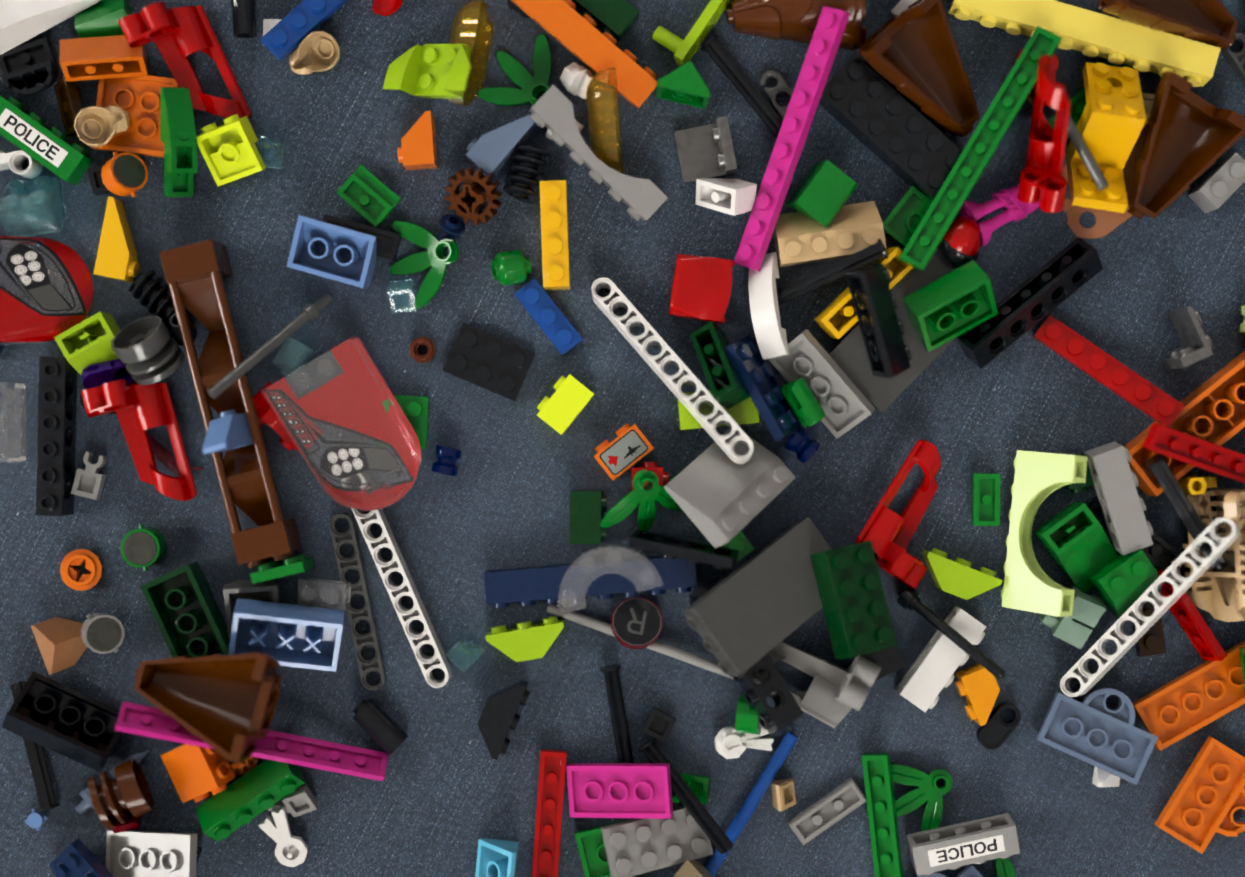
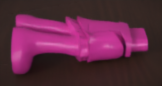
(1005, 200)

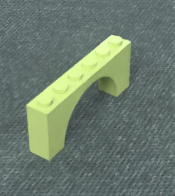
(1025, 582)

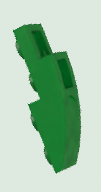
(179, 140)

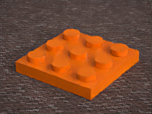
(142, 101)

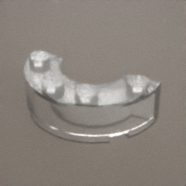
(601, 561)

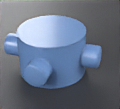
(36, 819)

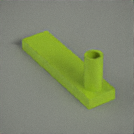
(686, 48)

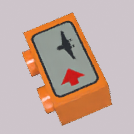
(623, 451)

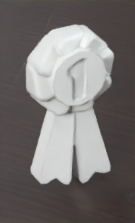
(732, 743)
(289, 849)

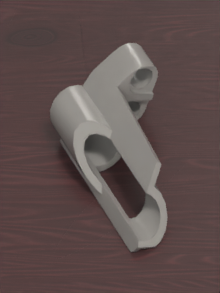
(833, 688)

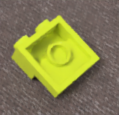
(230, 149)

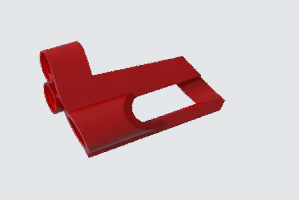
(178, 35)
(1044, 162)
(139, 410)
(892, 532)

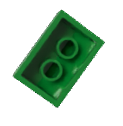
(951, 305)

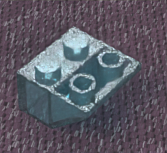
(32, 206)

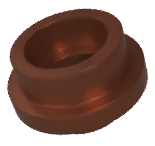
(414, 349)

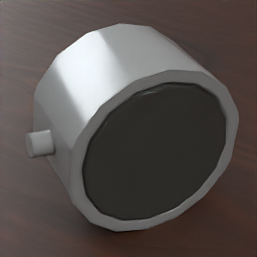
(102, 633)

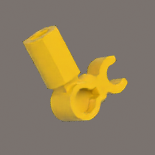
(1196, 485)

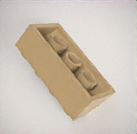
(805, 241)

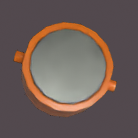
(124, 174)

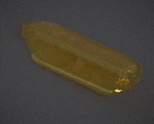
(474, 29)
(604, 118)

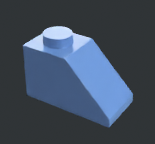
(227, 433)

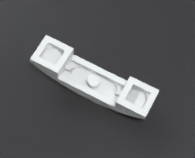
(765, 309)

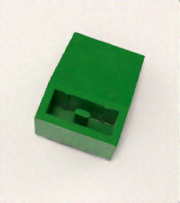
(1076, 544)

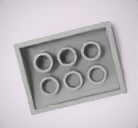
(728, 495)

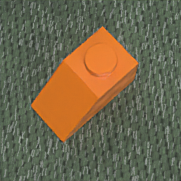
(419, 145)

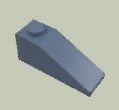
(499, 145)

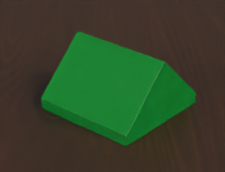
(102, 18)
(684, 87)
(822, 193)

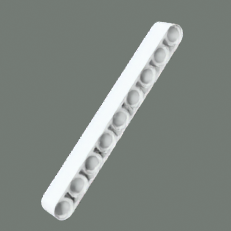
(673, 382)
(407, 588)
(1160, 602)

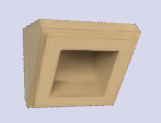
(783, 794)

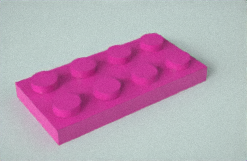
(619, 790)

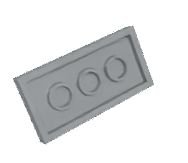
(833, 389)
(653, 844)
(151, 854)

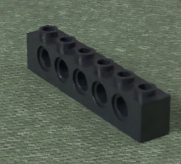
(1031, 301)
(56, 437)
(771, 684)

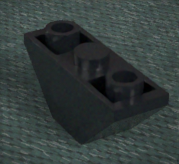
(500, 716)

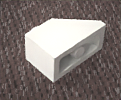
(726, 195)

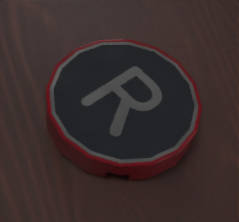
(636, 622)

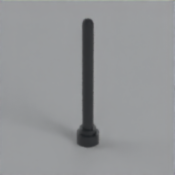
(910, 600)

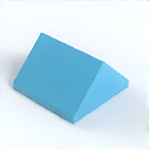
(496, 858)

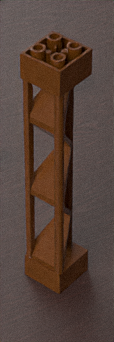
(244, 474)

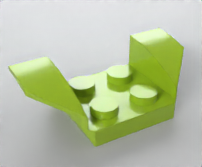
(431, 71)

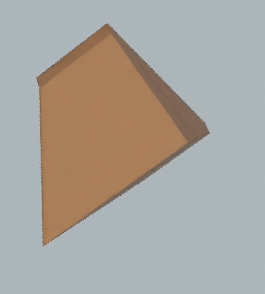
(59, 643)

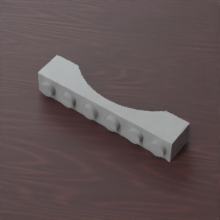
(557, 114)

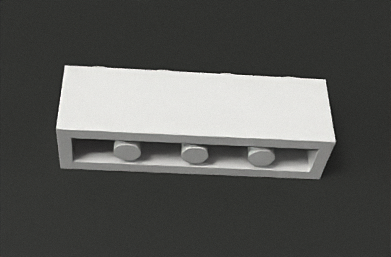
(939, 661)

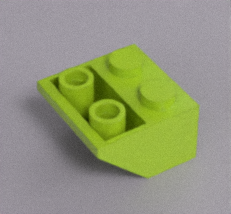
(89, 341)

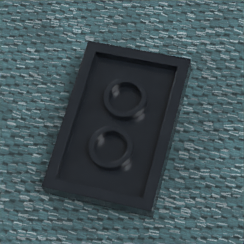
(489, 361)

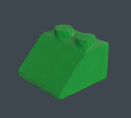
(1124, 580)

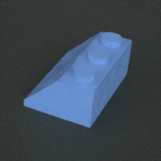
(333, 252)

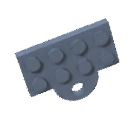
(1099, 733)

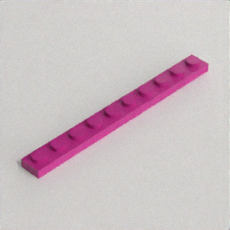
(791, 137)
(275, 746)

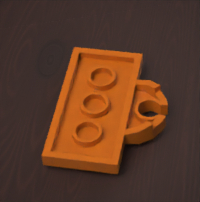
(1207, 797)

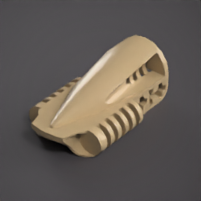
(1224, 590)

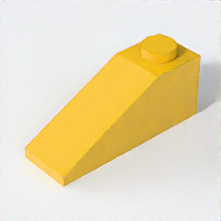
(116, 248)

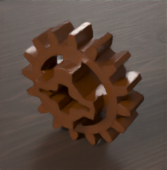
(474, 193)

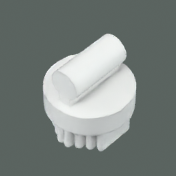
(576, 79)

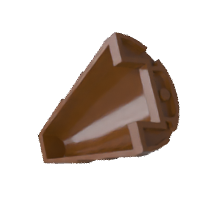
(795, 19)
(1193, 19)
(925, 65)
(1178, 145)
(216, 697)

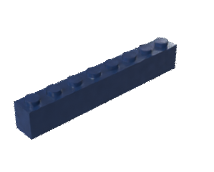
(544, 582)

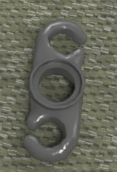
(780, 87)

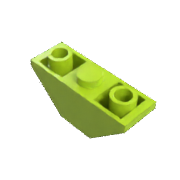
(957, 576)
(527, 639)

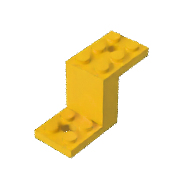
(1110, 129)

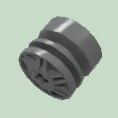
(148, 350)

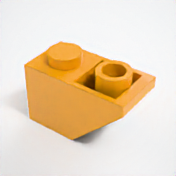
(979, 691)

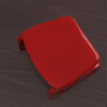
(701, 288)

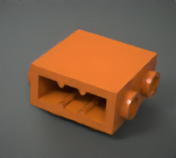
(197, 771)

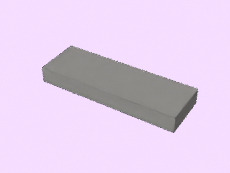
(827, 811)

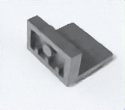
(706, 151)
(1194, 342)

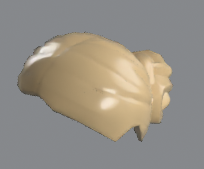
(315, 54)
(100, 124)

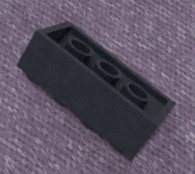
(878, 320)
(64, 721)

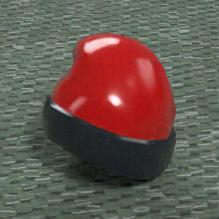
(961, 241)

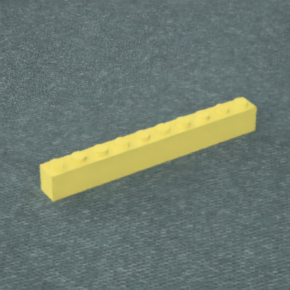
(1097, 35)

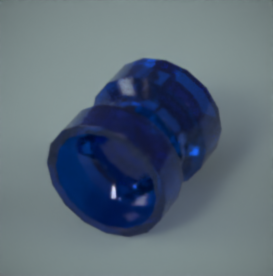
(797, 440)
(446, 460)

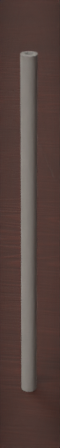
(656, 646)

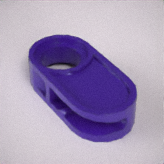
(104, 372)

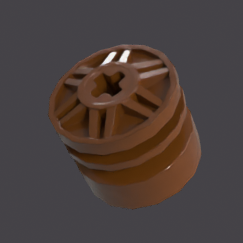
(113, 796)

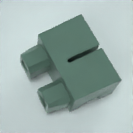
(1078, 627)

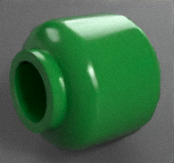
(510, 267)

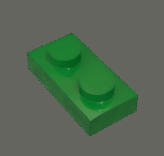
(985, 499)

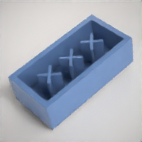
(288, 632)

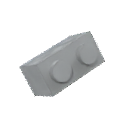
(1219, 183)

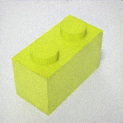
(564, 404)

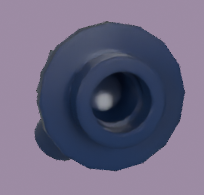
(452, 227)

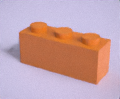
(101, 58)

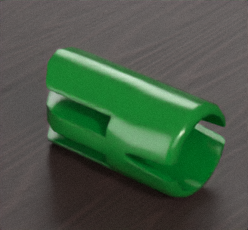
(803, 402)

